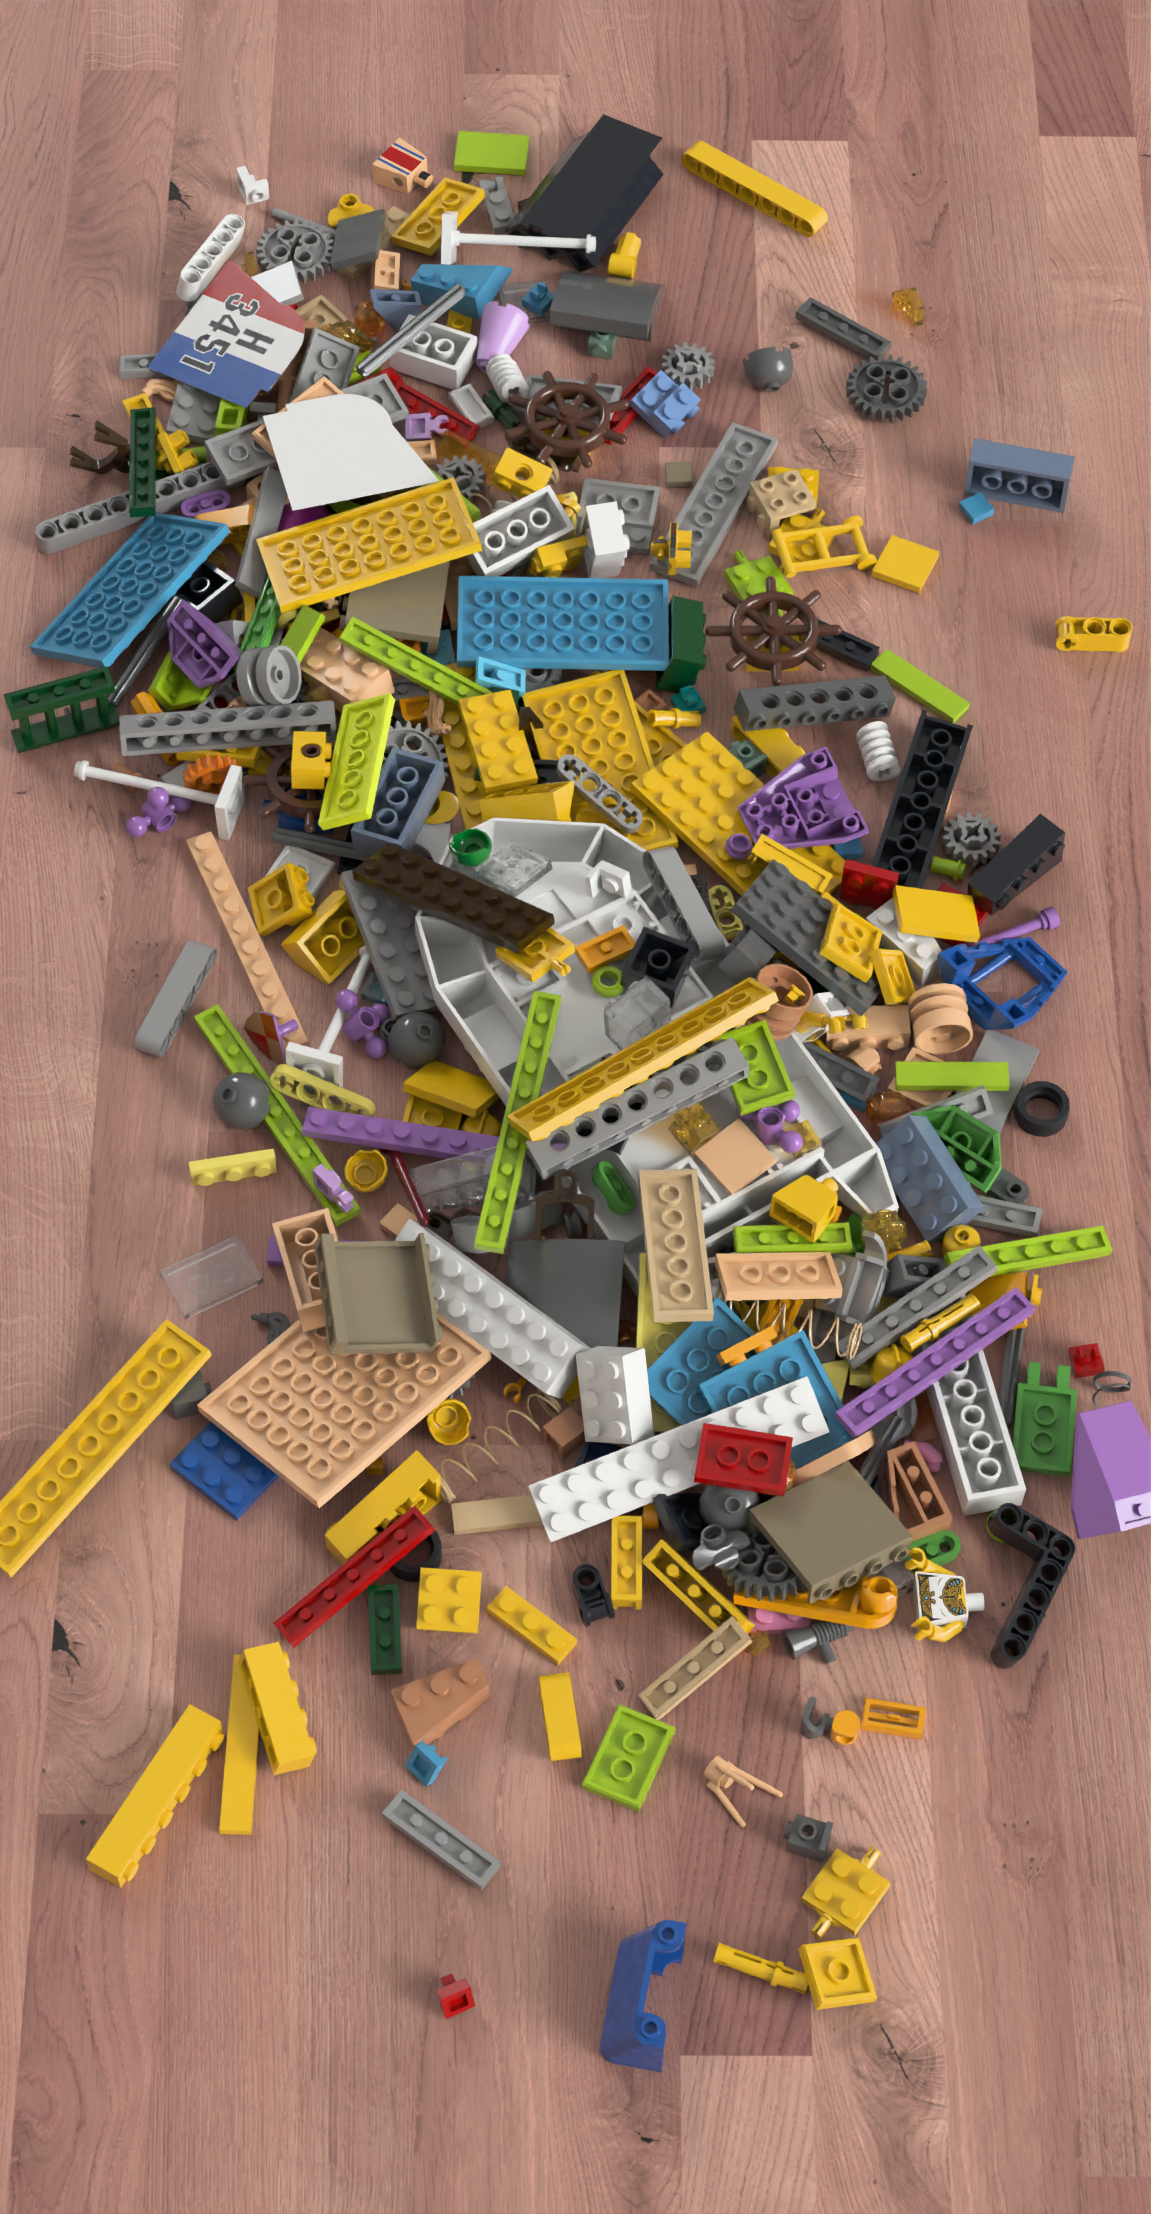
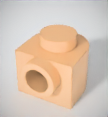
(866, 1059)

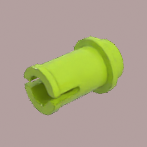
(949, 868)

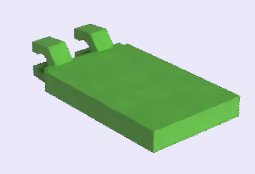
(1044, 1423)

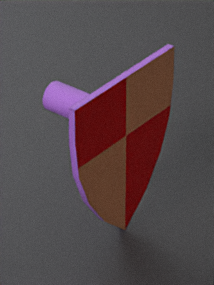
(267, 1035)

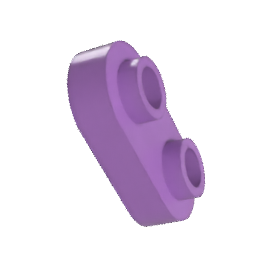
(205, 503)

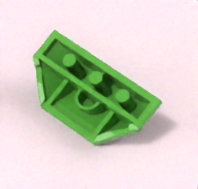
(969, 1142)

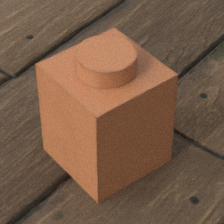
(565, 1432)

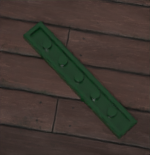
(142, 462)

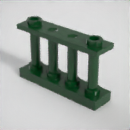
(58, 694)

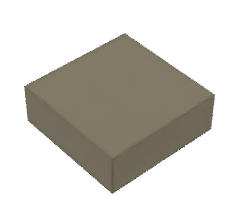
(678, 474)

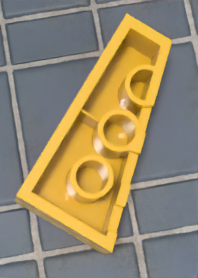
(409, 1485)

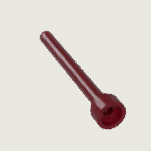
(409, 1187)

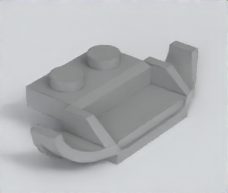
(862, 1285)

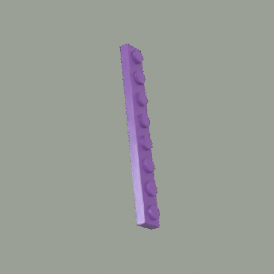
(393, 1134)
(934, 1362)

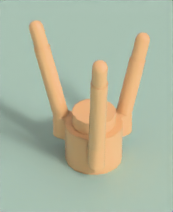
(724, 1774)

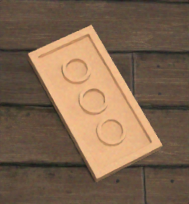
(778, 1276)

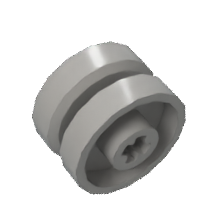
(268, 675)

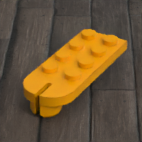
(864, 1605)

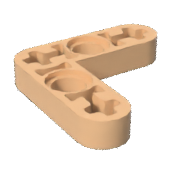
(835, 1457)

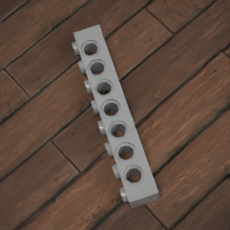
(224, 727)
(655, 1108)

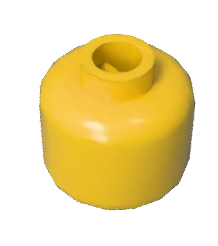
(960, 1238)

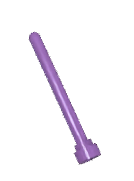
(1047, 919)

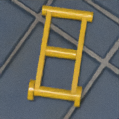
(850, 525)

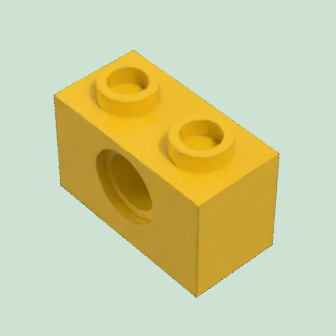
(515, 464)

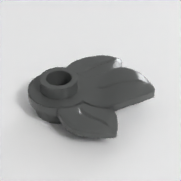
(719, 1548)

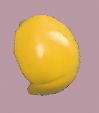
(366, 1171)
(449, 1422)

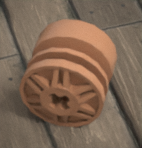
(782, 1016)

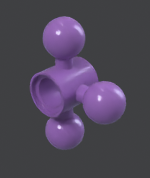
(157, 812)
(363, 1022)
(770, 1125)

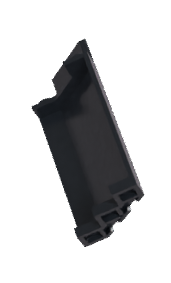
(591, 190)

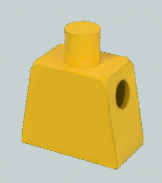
(806, 1205)

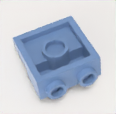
(665, 404)

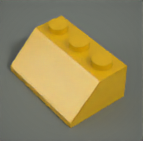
(530, 802)
(327, 939)

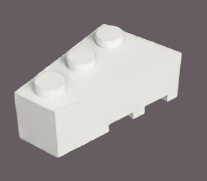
(918, 950)

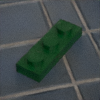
(384, 1629)

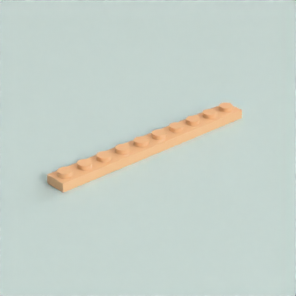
(243, 934)

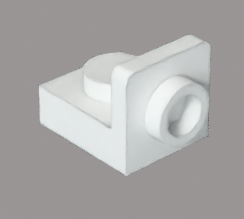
(251, 190)
(609, 878)

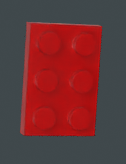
(743, 1459)

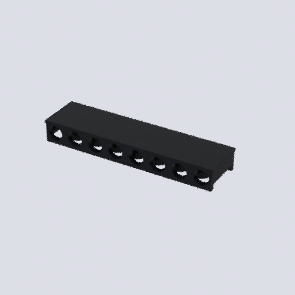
(921, 799)

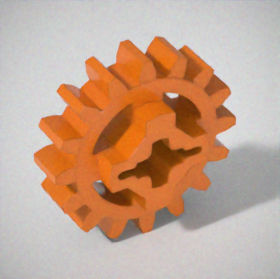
(208, 773)

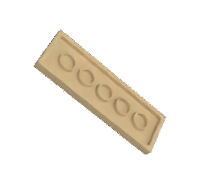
(675, 1246)

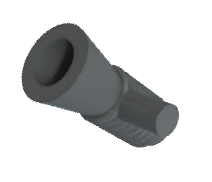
(816, 1634)

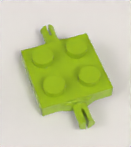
(750, 576)

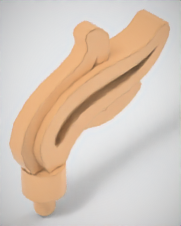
(162, 387)
(434, 716)

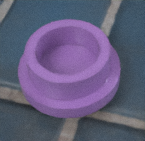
(738, 846)

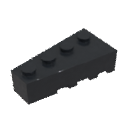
(1018, 865)

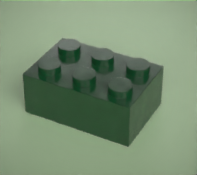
(685, 645)

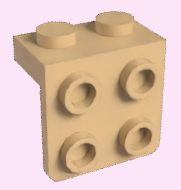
(778, 499)

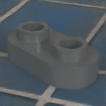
(1004, 1183)

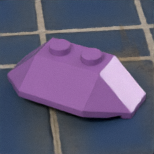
(200, 646)

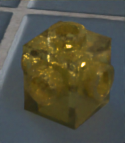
(693, 1128)
(887, 1226)

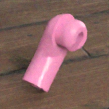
(930, 1455)

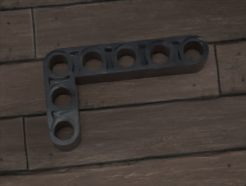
(1034, 1585)

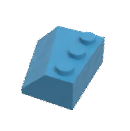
(479, 281)

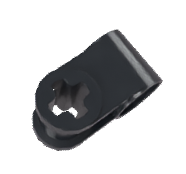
(592, 1600)

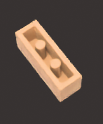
(886, 1030)

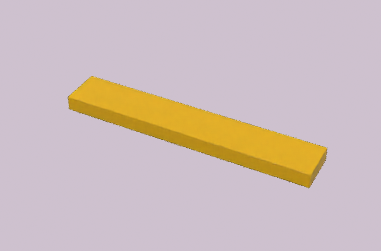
(240, 1760)

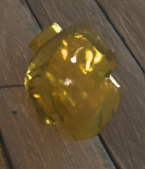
(348, 332)

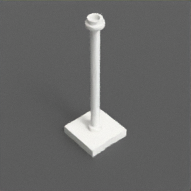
(452, 238)
(227, 803)
(320, 1061)

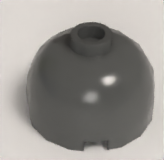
(769, 368)
(416, 1040)
(241, 1100)
(727, 1507)

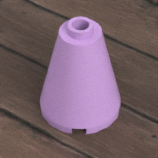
(499, 331)

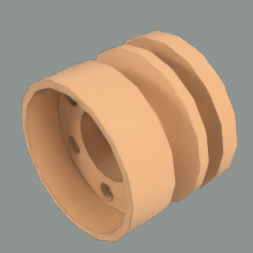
(940, 1019)

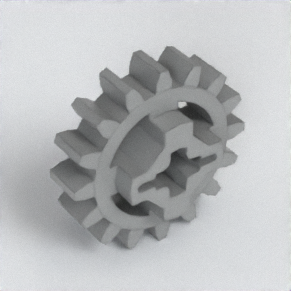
(688, 365)
(462, 472)
(971, 837)

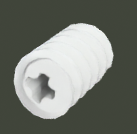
(506, 377)
(878, 752)

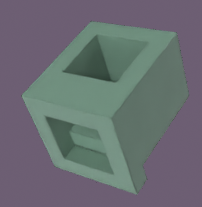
(602, 344)
(749, 757)

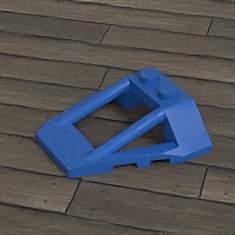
(957, 966)

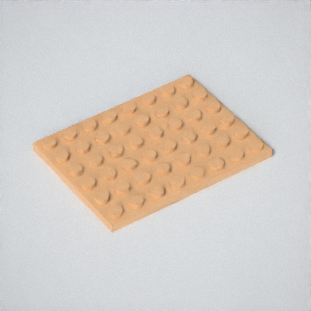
(332, 1415)

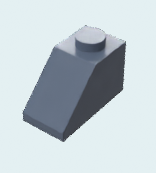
(396, 305)

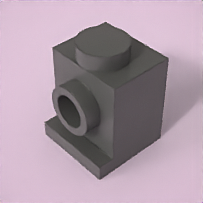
(808, 1846)

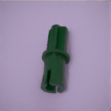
(501, 410)

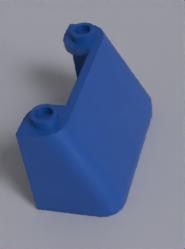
(629, 2033)

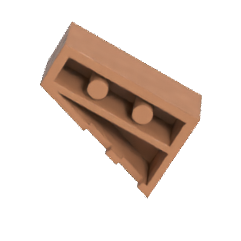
(914, 1494)
(439, 1701)

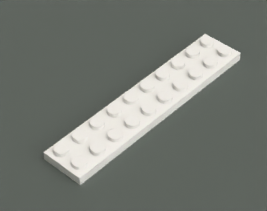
(665, 1461)

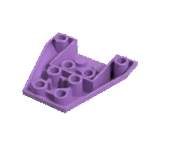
(804, 806)
(1111, 1471)

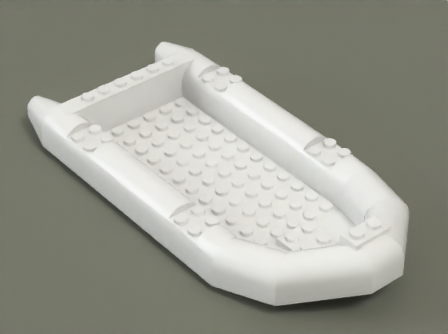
(490, 1008)

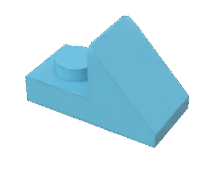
(496, 674)

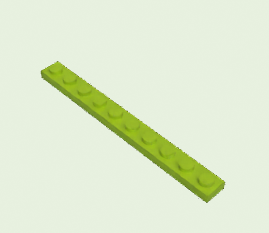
(280, 1118)
(511, 1146)

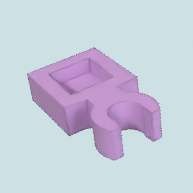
(421, 426)
(329, 1184)

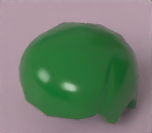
(470, 847)

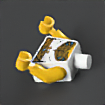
(825, 1014)
(939, 1599)

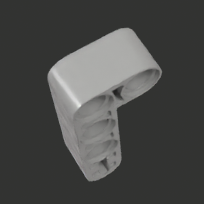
(521, 1224)

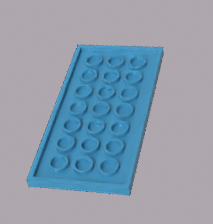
(129, 590)
(564, 622)

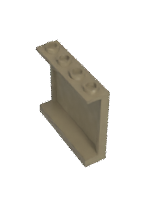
(402, 606)
(377, 1296)
(832, 1531)

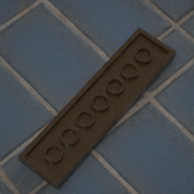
(454, 897)

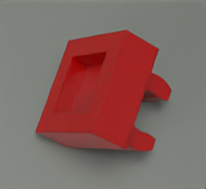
(1086, 1360)
(454, 1996)

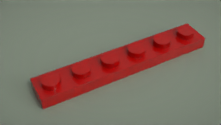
(354, 1576)

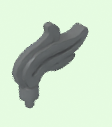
(276, 1322)

